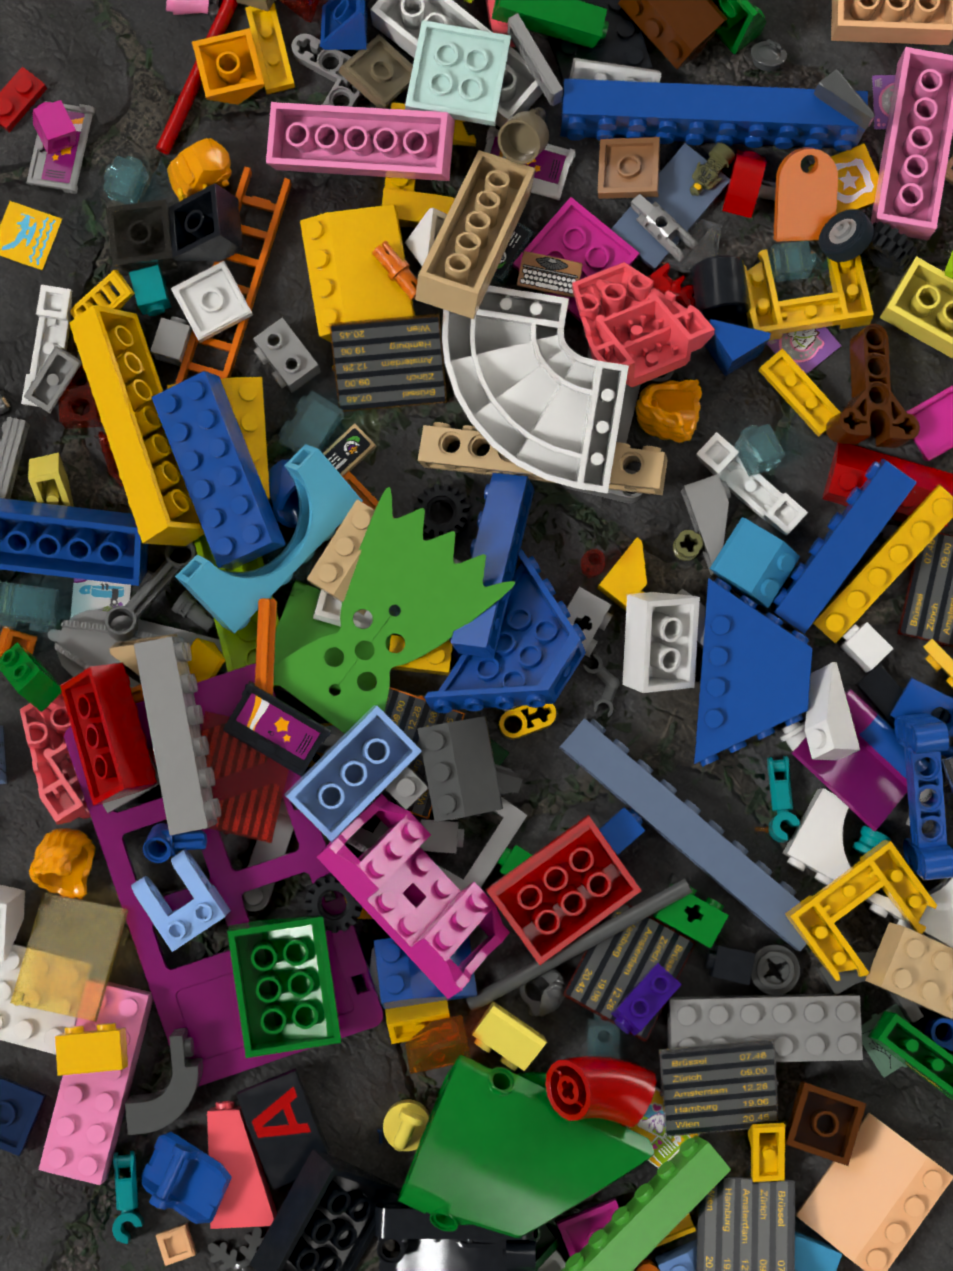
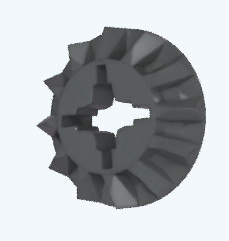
(789, 972)

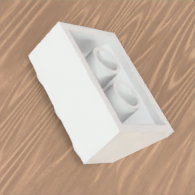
(660, 641)

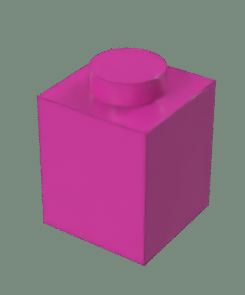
(54, 126)

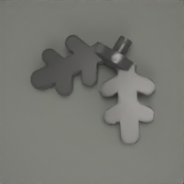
(230, 1260)

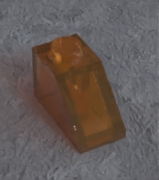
(438, 1045)

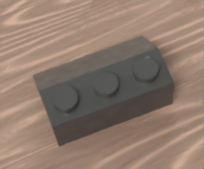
(460, 769)

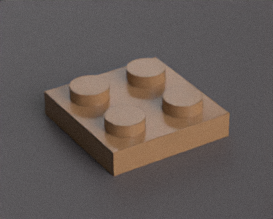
(629, 167)

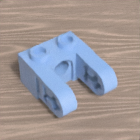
(193, 918)

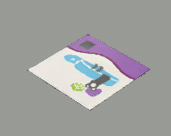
(98, 595)

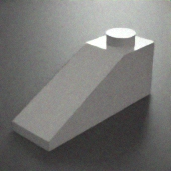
(708, 511)

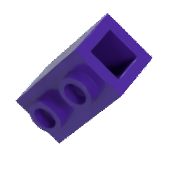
(645, 1000)

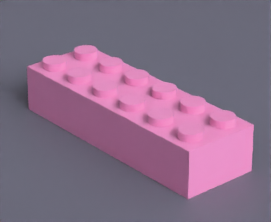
(360, 141)
(916, 144)
(93, 1104)

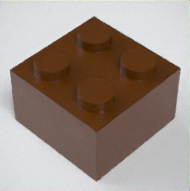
(824, 1123)

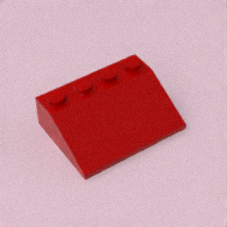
(563, 890)

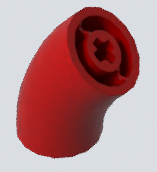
(600, 1089)

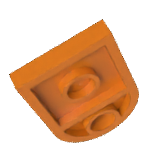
(804, 198)

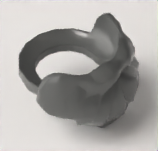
(551, 997)

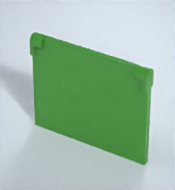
(299, 629)

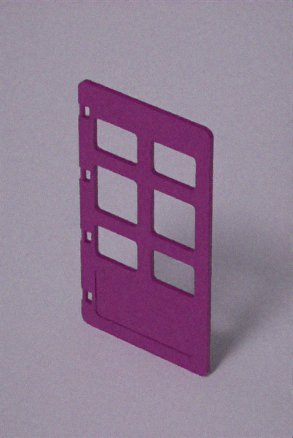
(204, 991)

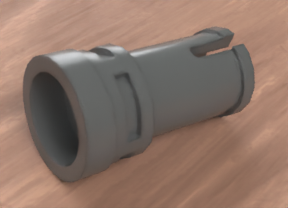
(189, 608)

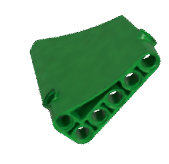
(507, 1157)

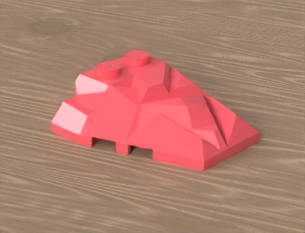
(637, 323)
(52, 763)

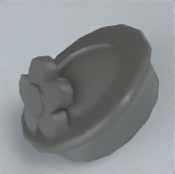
(768, 55)

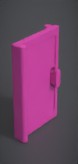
(935, 423)

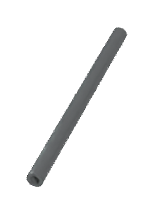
(581, 944)

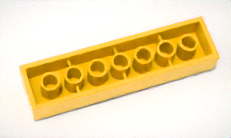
(122, 386)

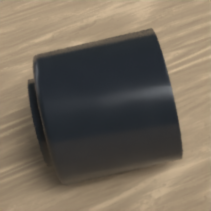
(720, 287)

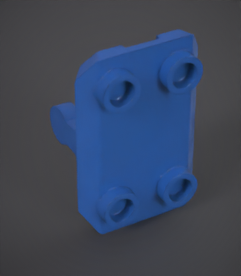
(185, 1179)

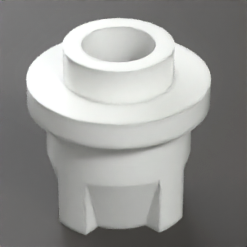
(794, 734)

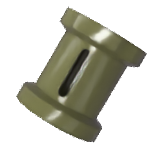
(692, 537)

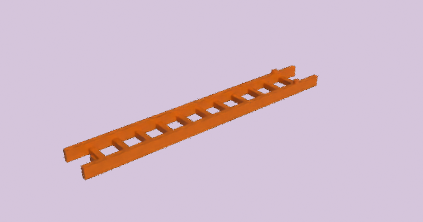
(251, 293)

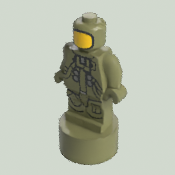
(707, 175)

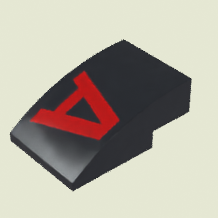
(282, 1125)

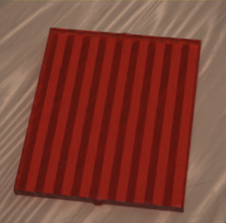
(245, 783)

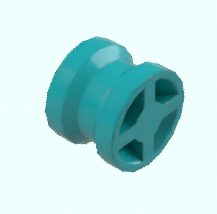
(868, 840)

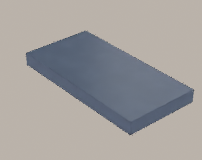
(676, 200)

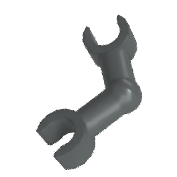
(611, 681)

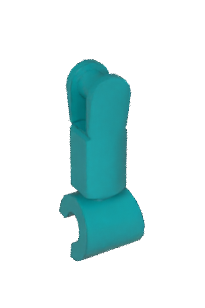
(781, 799)
(126, 1197)

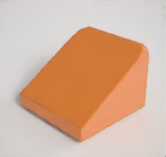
(10, 637)

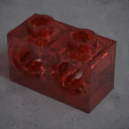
(72, 399)

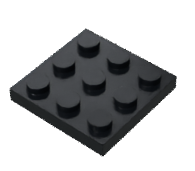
(620, 46)

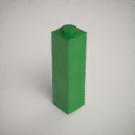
(561, 19)

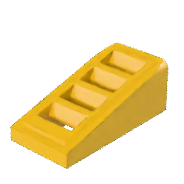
(104, 287)

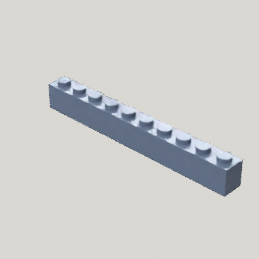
(684, 828)

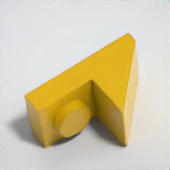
(767, 1152)

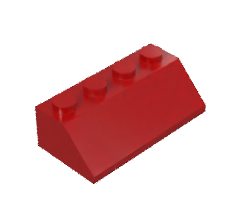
(852, 463)
(108, 733)

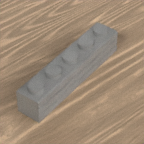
(11, 451)

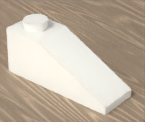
(828, 717)

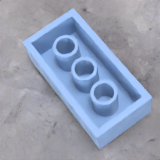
(353, 772)

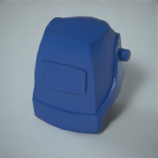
(283, 494)

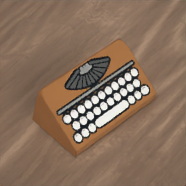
(548, 274)

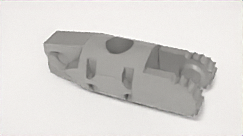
(653, 215)

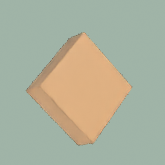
(176, 1244)

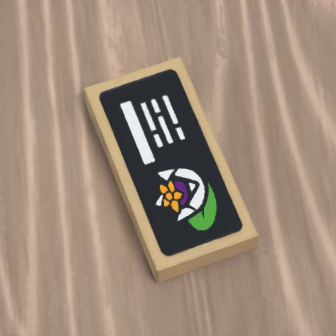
(349, 449)

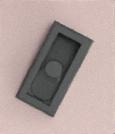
(841, 96)

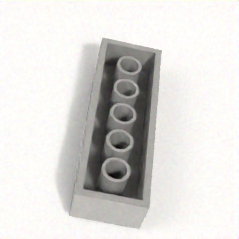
(176, 734)
(801, 1024)

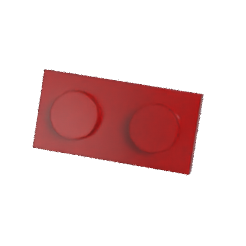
(19, 97)

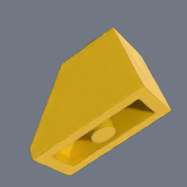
(626, 576)

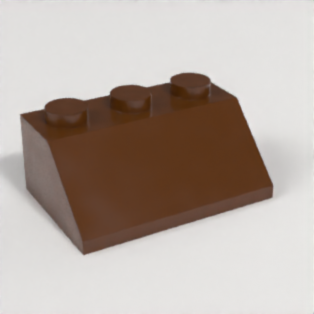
(676, 26)

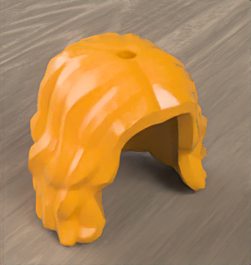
(670, 409)
(63, 862)

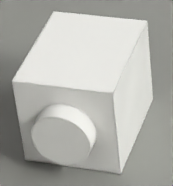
(865, 646)

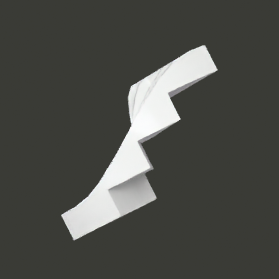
(532, 390)

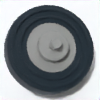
(846, 235)

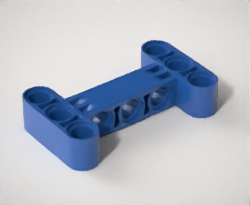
(921, 738)

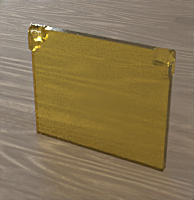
(69, 957)

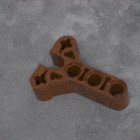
(890, 420)

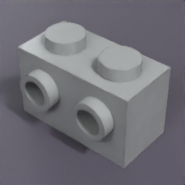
(286, 355)

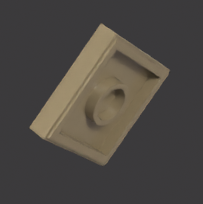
(378, 72)

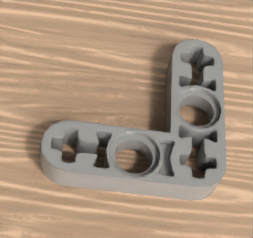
(307, 59)

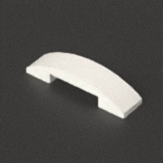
(52, 329)
(753, 491)

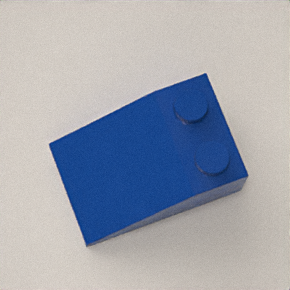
(404, 982)

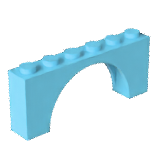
(323, 506)

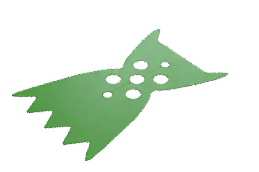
(391, 570)

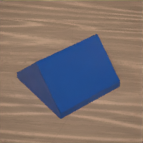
(344, 25)
(735, 345)

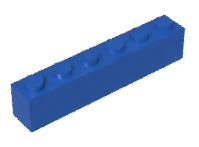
(500, 539)
(843, 545)

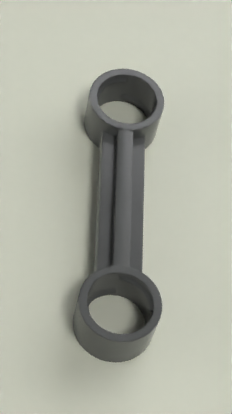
(147, 594)

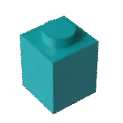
(150, 290)

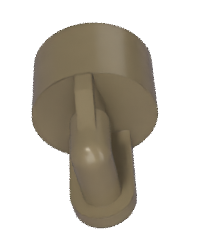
(524, 136)

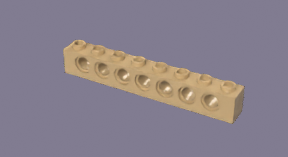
(437, 438)

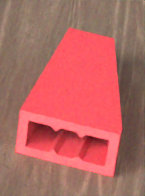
(248, 1193)

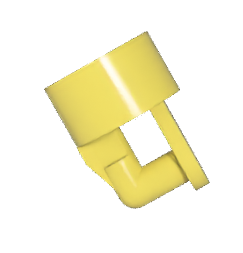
(405, 1124)

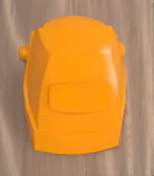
(198, 165)

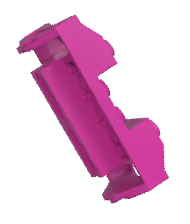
(415, 897)

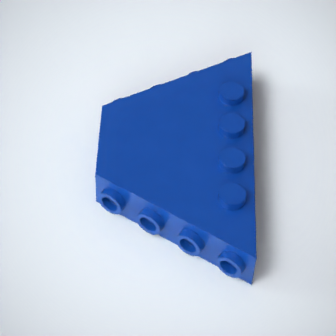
(532, 656)
(749, 674)

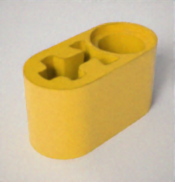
(536, 723)

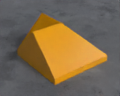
(229, 66)

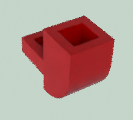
(744, 183)

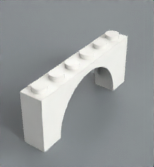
(821, 849)

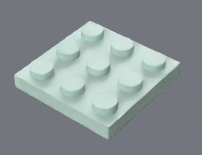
(458, 72)

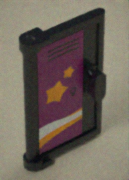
(268, 722)

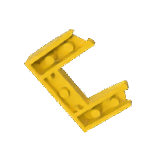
(401, 191)
(846, 306)
(877, 869)

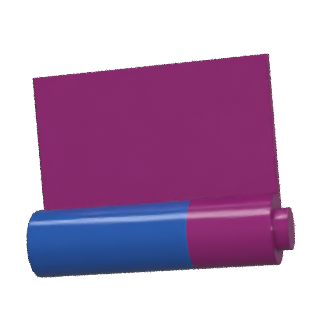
(871, 778)

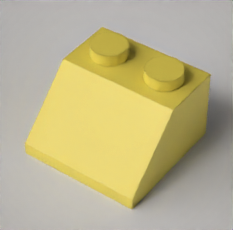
(508, 1037)

